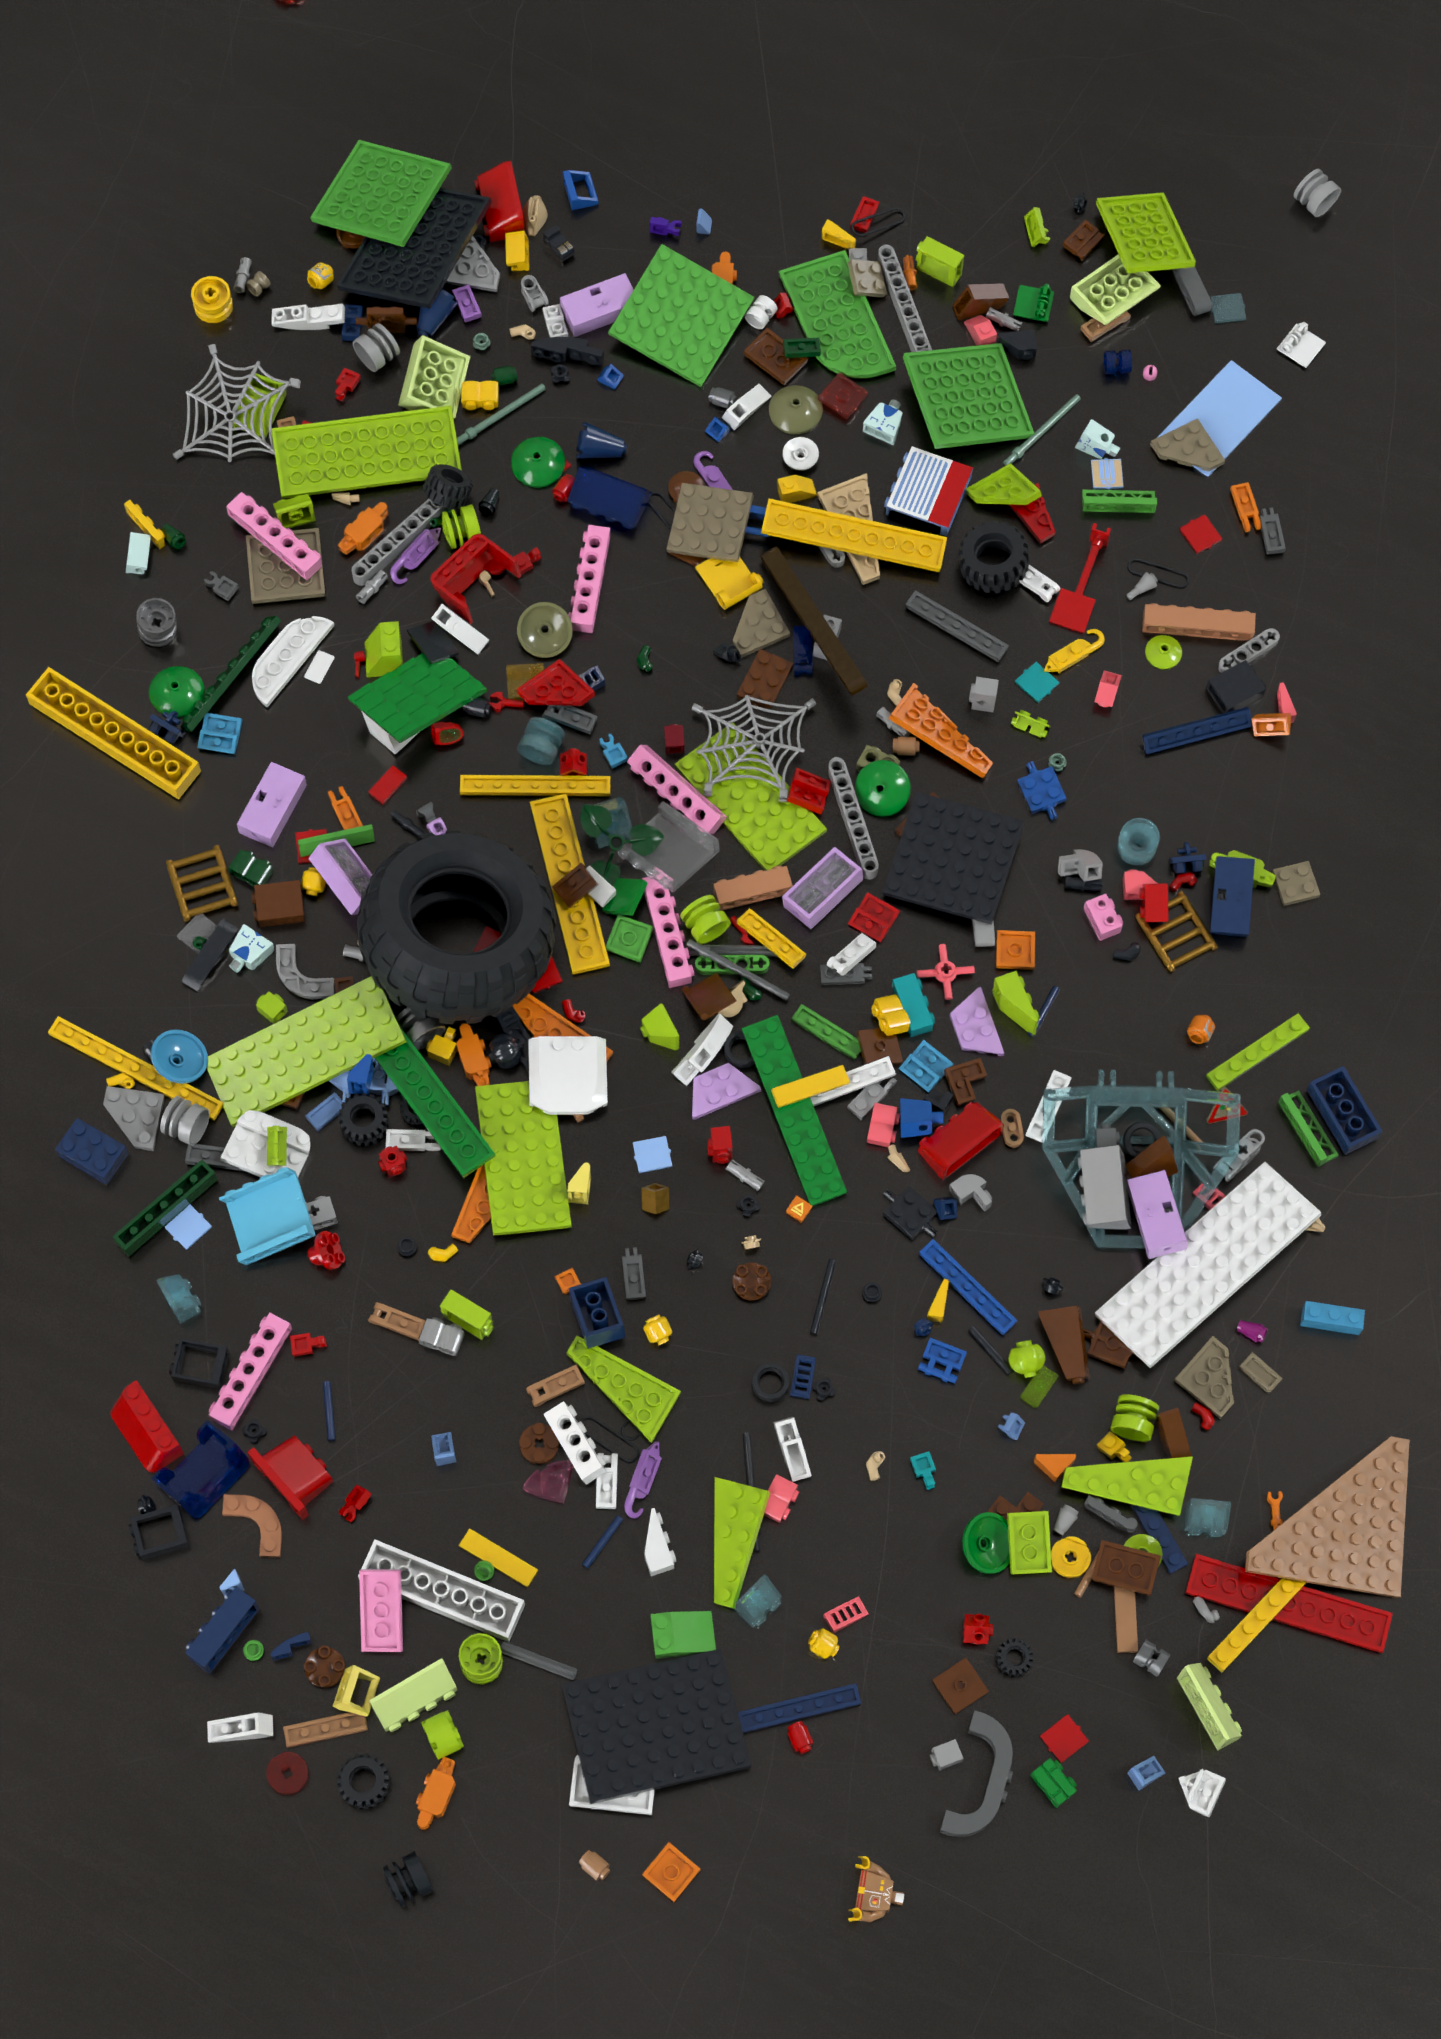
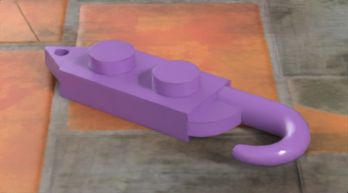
(710, 474)
(416, 552)
(643, 1477)

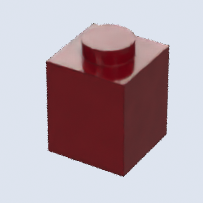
(674, 739)

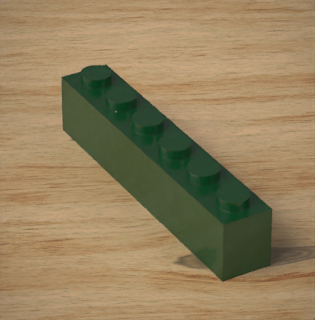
(165, 1208)

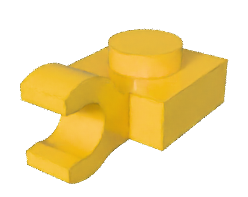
(1114, 1446)

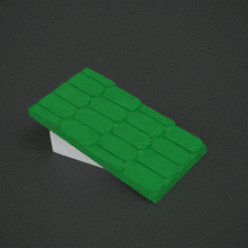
(414, 698)

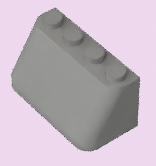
(1104, 1188)

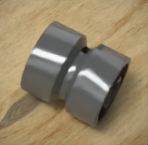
(1144, 1659)

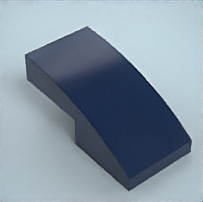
(350, 330)
(285, 1649)

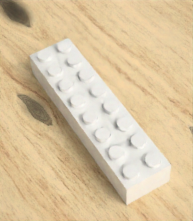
(449, 1592)

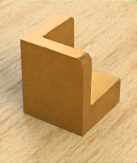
(655, 1198)

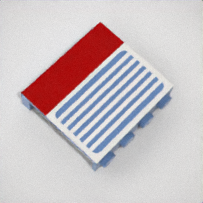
(929, 488)

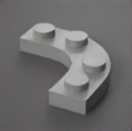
(296, 982)

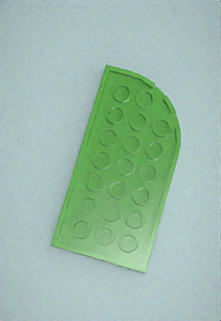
(842, 321)

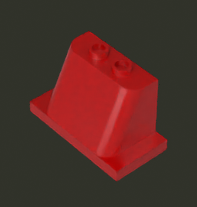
(293, 1472)

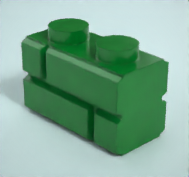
(1053, 1782)

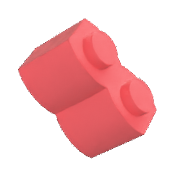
(882, 1125)
(781, 1495)

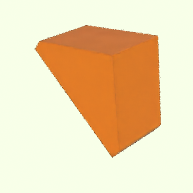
(1054, 1464)

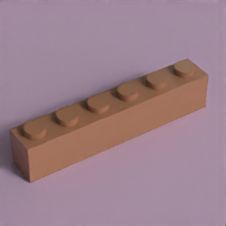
(1198, 622)

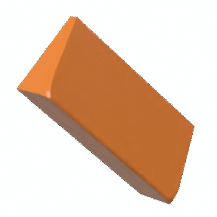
(1271, 724)

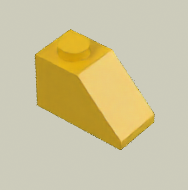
(795, 488)

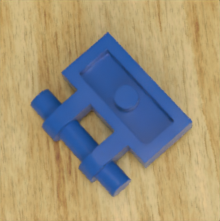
(945, 1355)

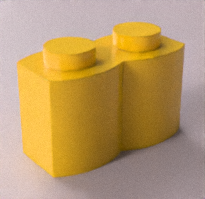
(480, 395)
(891, 1015)

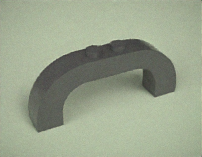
(995, 1734)

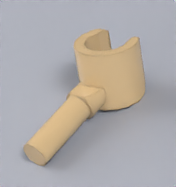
(484, 577)

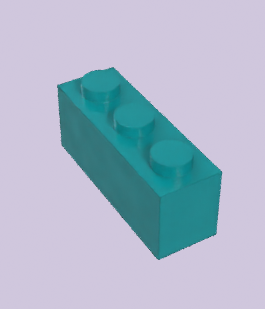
(914, 1003)

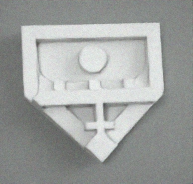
(1202, 1790)

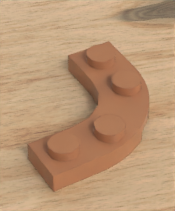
(263, 1515)

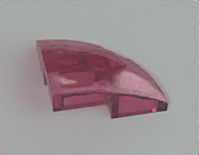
(551, 1482)

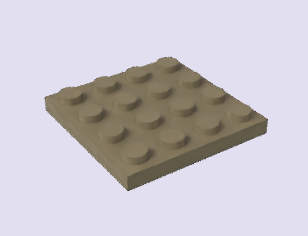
(710, 522)
(275, 580)

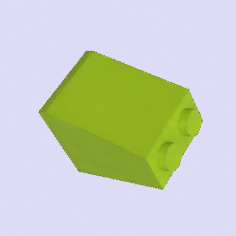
(383, 649)

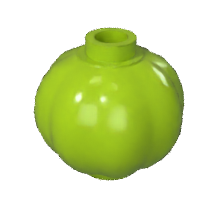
(1026, 1358)

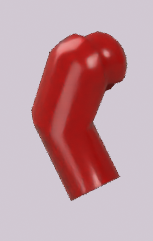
(1183, 878)
(571, 1014)
(1206, 1415)

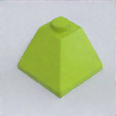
(660, 1029)

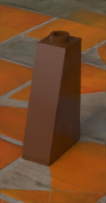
(1067, 1338)

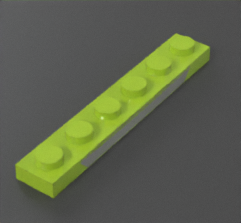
(1257, 1052)

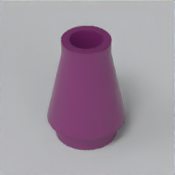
(1252, 1330)

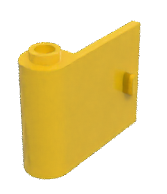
(729, 580)

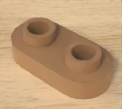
(1012, 1129)

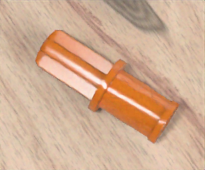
(909, 272)

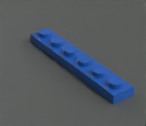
(968, 1287)

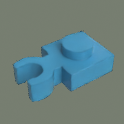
(613, 753)

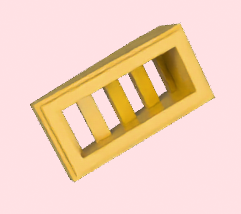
(837, 236)
(937, 1308)

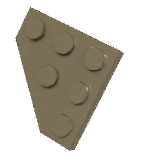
(1189, 447)
(759, 625)
(1209, 1378)

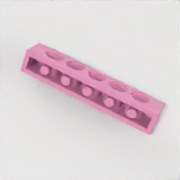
(594, 536)
(304, 567)
(639, 761)
(675, 975)
(229, 1417)

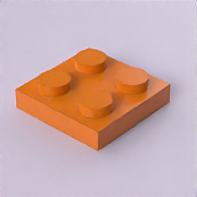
(1015, 949)
(671, 1872)

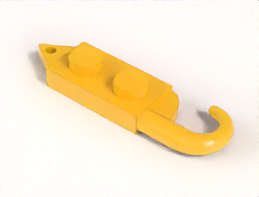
(1073, 653)

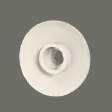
(803, 447)

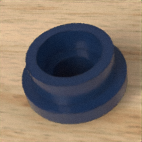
(923, 1327)

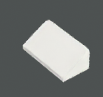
(604, 891)

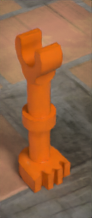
(1275, 1504)

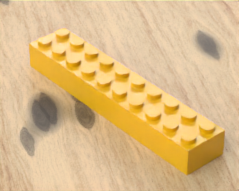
(113, 733)

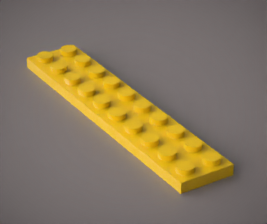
(854, 535)
(561, 855)

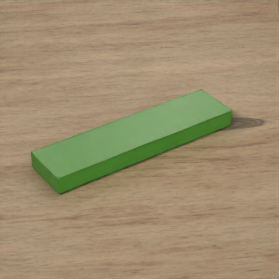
(354, 836)
(827, 1031)

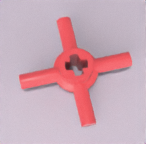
(951, 969)

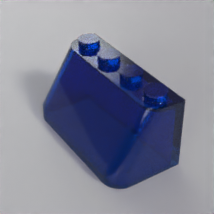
(608, 497)

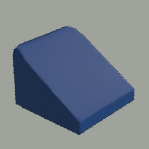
(610, 376)
(718, 429)

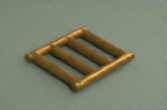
(177, 882)
(1200, 929)

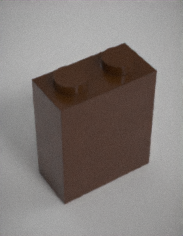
(278, 903)

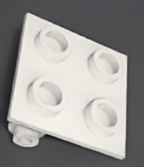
(1301, 345)

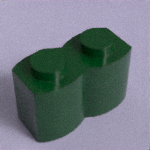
(250, 869)

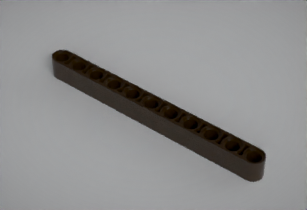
(814, 621)

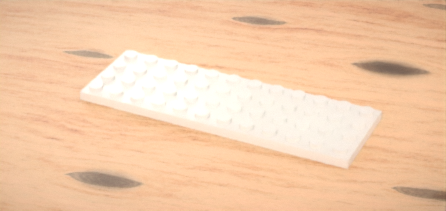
(1220, 1257)

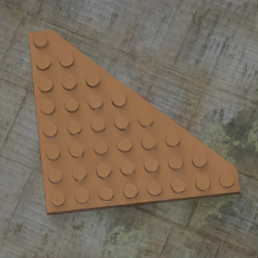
(1348, 1531)

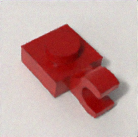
(346, 381)
(525, 561)
(303, 1344)
(355, 1500)

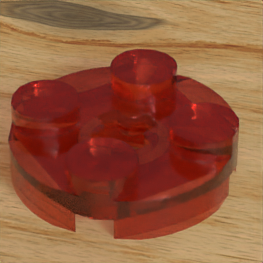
(293, 1783)

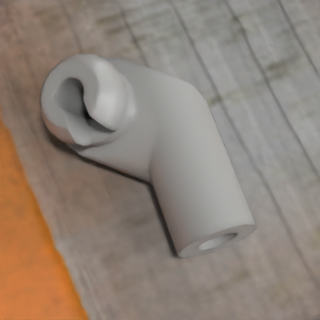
(1204, 1610)

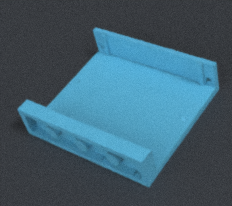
(268, 1215)

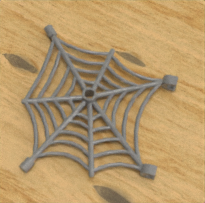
(213, 351)
(758, 741)

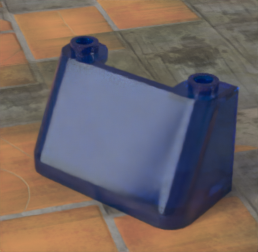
(204, 1472)

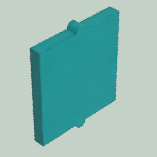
(1036, 682)

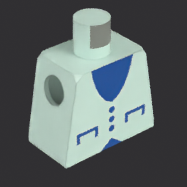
(884, 422)
(1097, 441)
(249, 949)

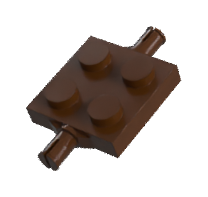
(391, 318)
(1108, 1346)

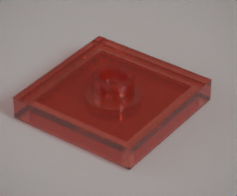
(843, 395)

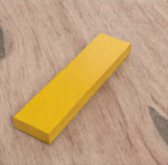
(771, 938)
(810, 1086)
(498, 1557)

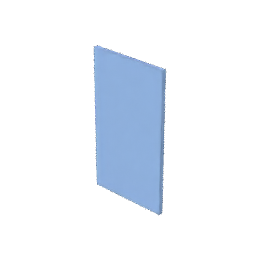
(1228, 408)

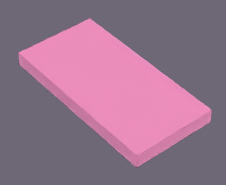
(381, 1610)

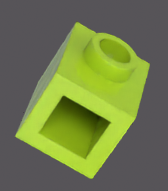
(271, 1007)

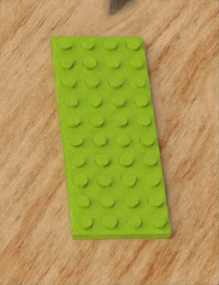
(364, 451)
(304, 1050)

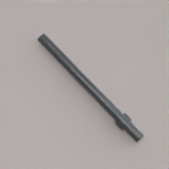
(705, 951)

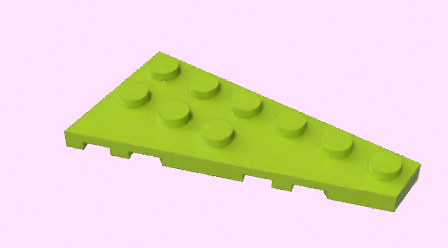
(635, 1393)
(1146, 1484)
(736, 1527)

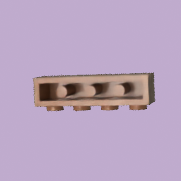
(752, 888)

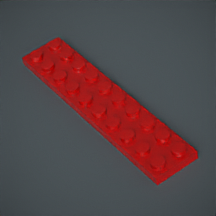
(1307, 1610)

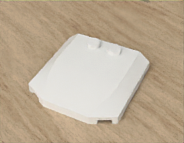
(567, 1074)

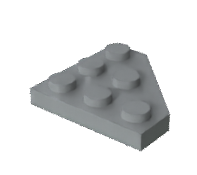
(475, 269)
(136, 1114)

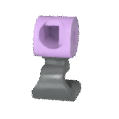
(434, 825)

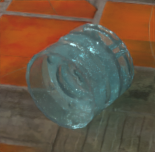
(541, 741)
(1141, 832)

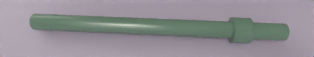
(471, 432)
(1018, 452)

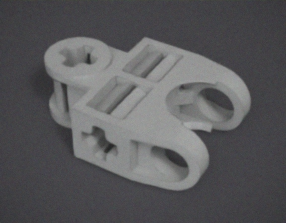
(1248, 1150)

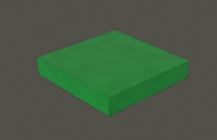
(627, 896)

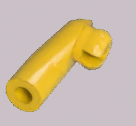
(441, 1254)

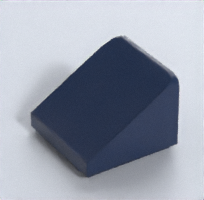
(946, 1207)

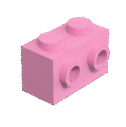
(1103, 916)

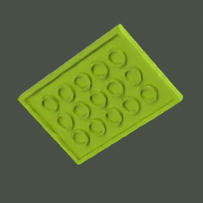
(1145, 232)

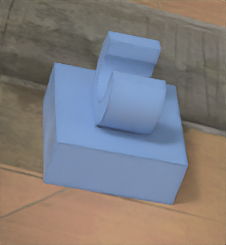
(1013, 1425)

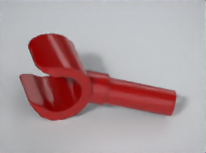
(359, 657)

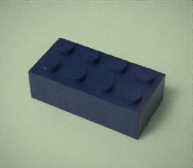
(1344, 1110)
(222, 1629)

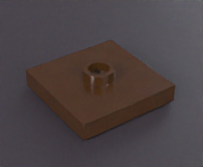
(877, 1045)
(960, 1686)

